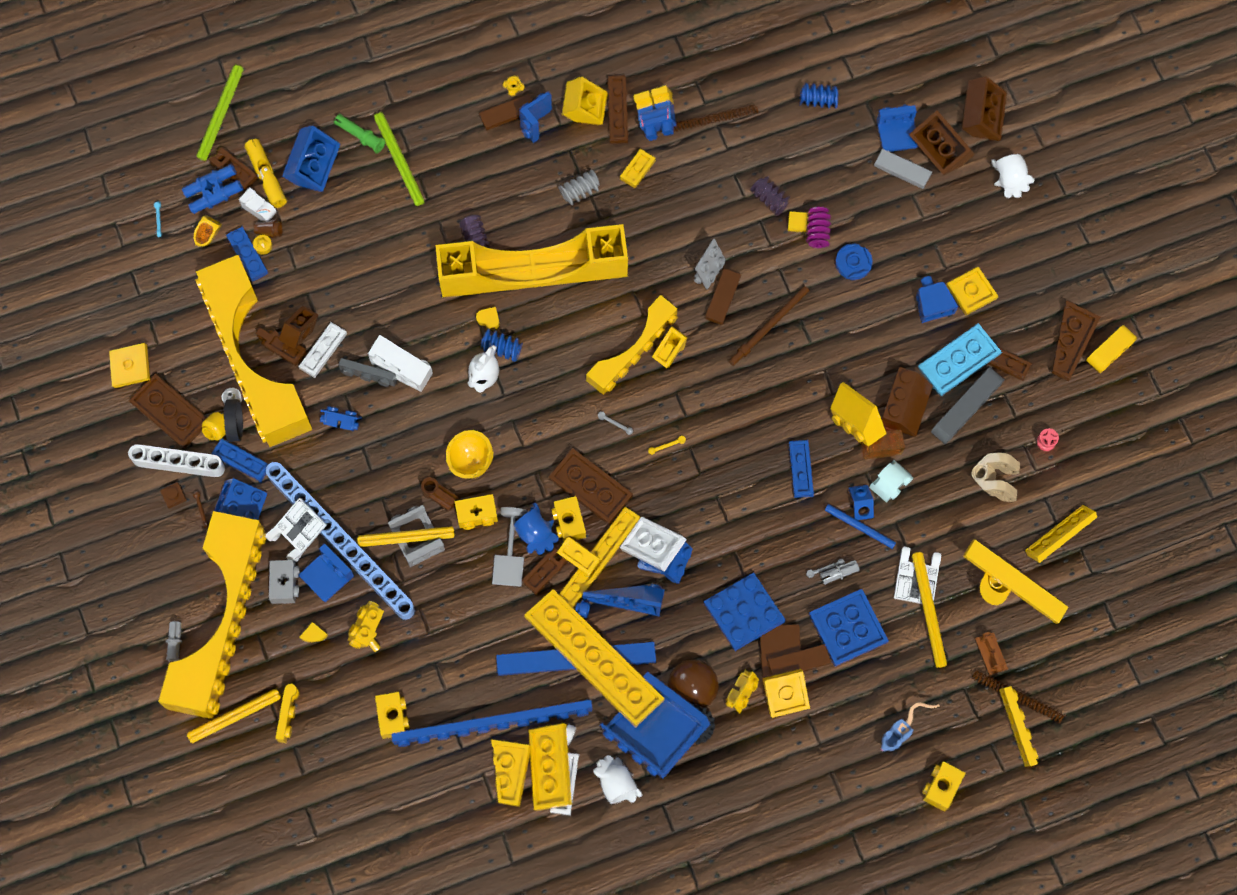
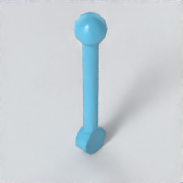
(157, 205)

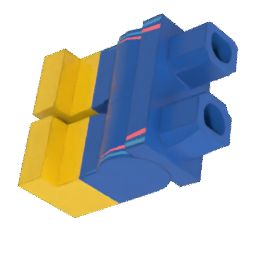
(656, 112)

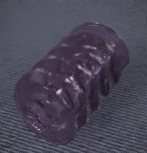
(770, 195)
(473, 230)

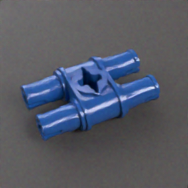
(219, 193)

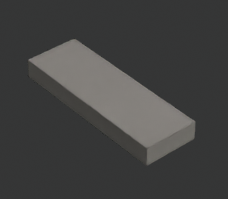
(903, 169)

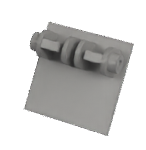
(709, 265)

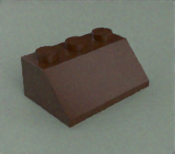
(984, 109)
(941, 143)
(906, 402)

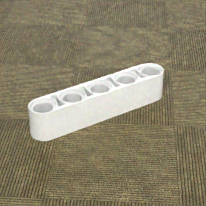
(170, 455)

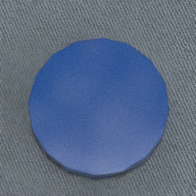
(853, 262)

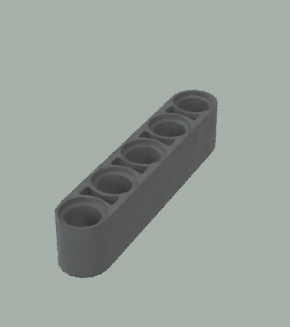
(967, 405)

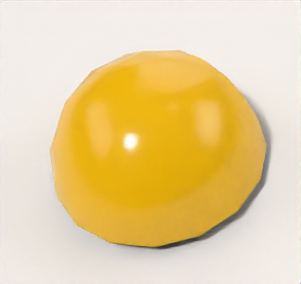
(469, 454)

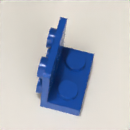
(240, 500)
(326, 574)

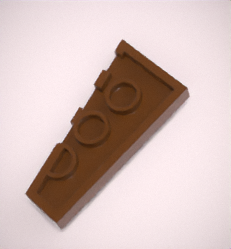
(1073, 337)

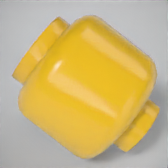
(213, 426)

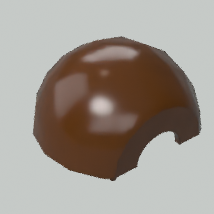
(694, 682)

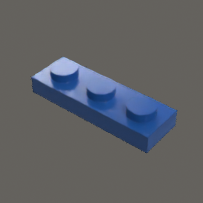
(249, 257)

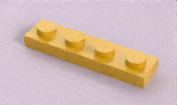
(1061, 533)
(1016, 719)

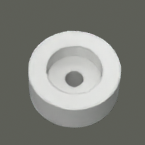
(231, 393)
(570, 733)

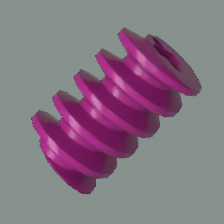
(818, 227)

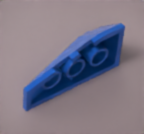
(638, 598)

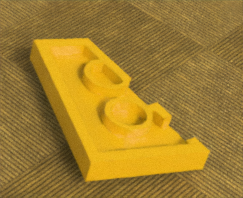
(511, 769)

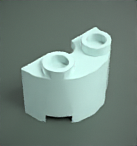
(890, 481)

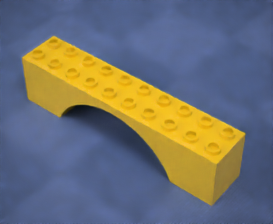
(475, 269)
(271, 404)
(197, 681)

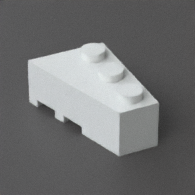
(394, 359)

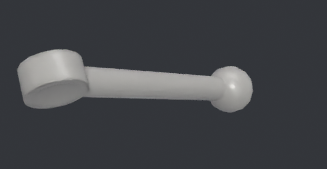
(601, 415)
(810, 573)

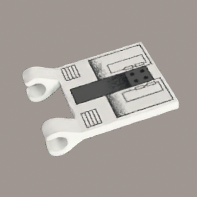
(299, 527)
(907, 585)

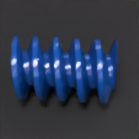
(819, 95)
(503, 346)

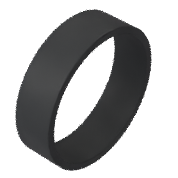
(233, 420)

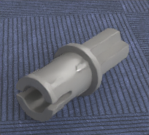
(840, 572)
(174, 641)

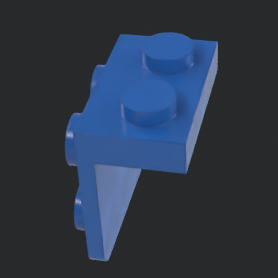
(532, 112)
(895, 127)
(676, 567)

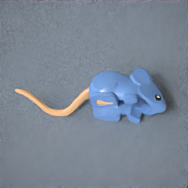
(900, 730)

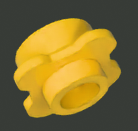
(513, 81)

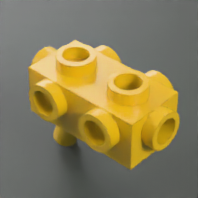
(363, 631)

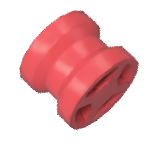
(1050, 436)

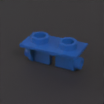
(347, 419)

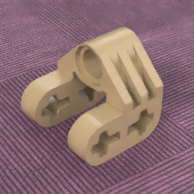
(988, 482)

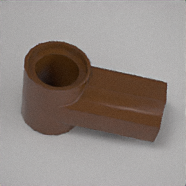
(440, 495)

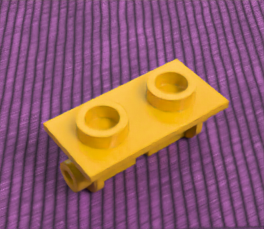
(739, 699)

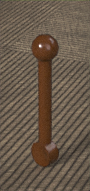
(196, 495)

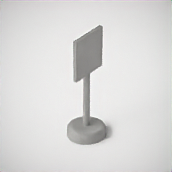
(509, 569)

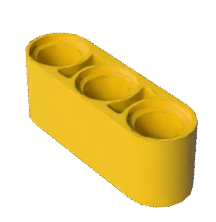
(1111, 349)

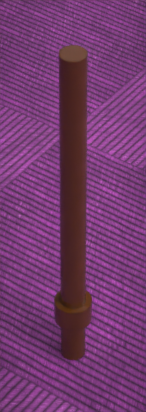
(746, 348)

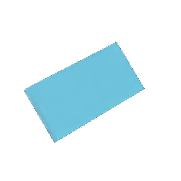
(959, 359)

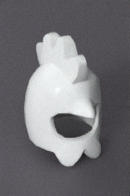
(1013, 175)
(483, 367)
(616, 780)

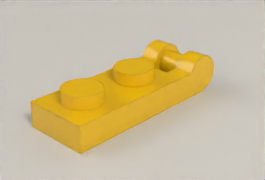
(287, 712)

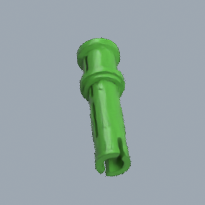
(366, 136)

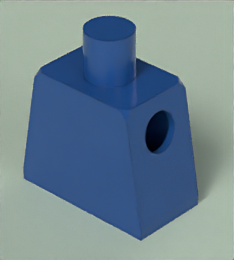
(934, 300)

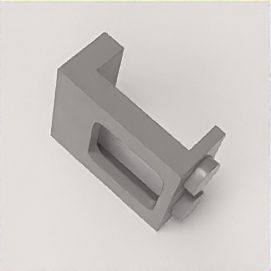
(423, 551)

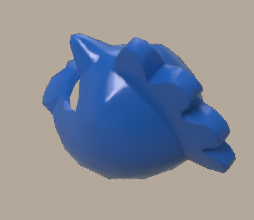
(536, 531)

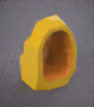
(206, 231)

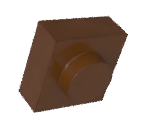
(173, 495)

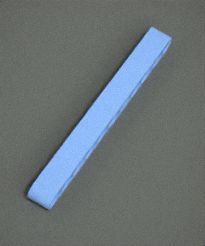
(346, 546)

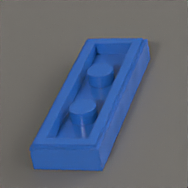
(240, 460)
(801, 469)

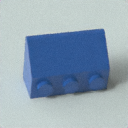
(311, 159)

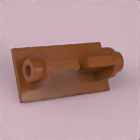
(991, 653)

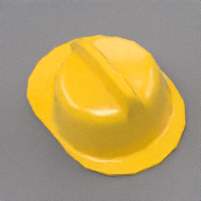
(993, 591)

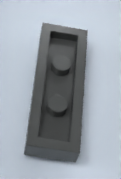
(367, 372)

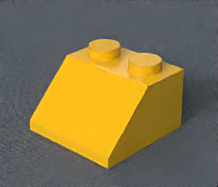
(584, 102)

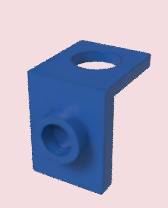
(862, 498)

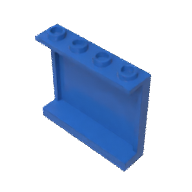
(662, 735)

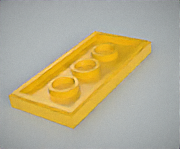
(550, 767)

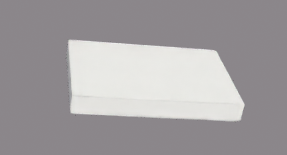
(653, 543)

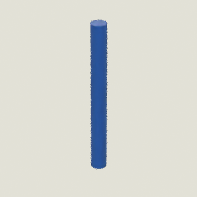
(860, 526)

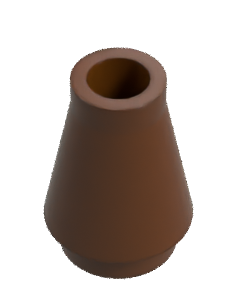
(270, 228)

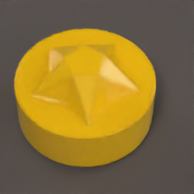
(262, 244)

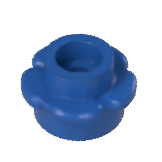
(583, 609)

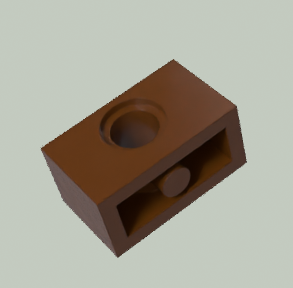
(298, 327)

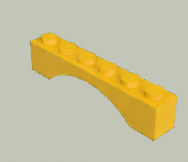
(608, 371)

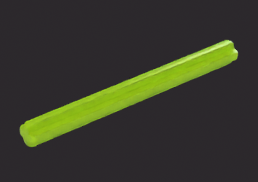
(220, 112)
(399, 159)

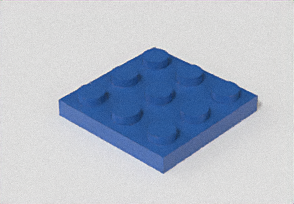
(744, 611)
(848, 627)

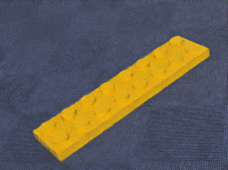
(594, 658)

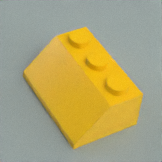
(857, 415)

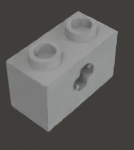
(278, 572)

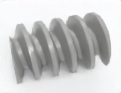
(579, 187)

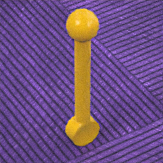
(681, 440)

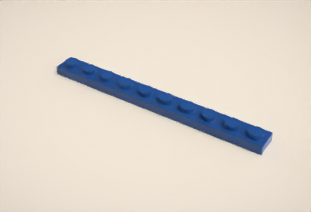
(484, 725)

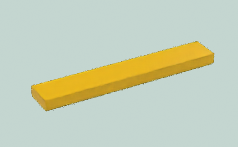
(605, 551)
(1015, 581)

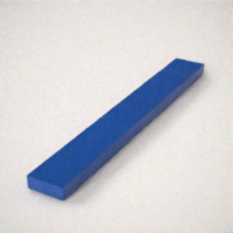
(554, 661)

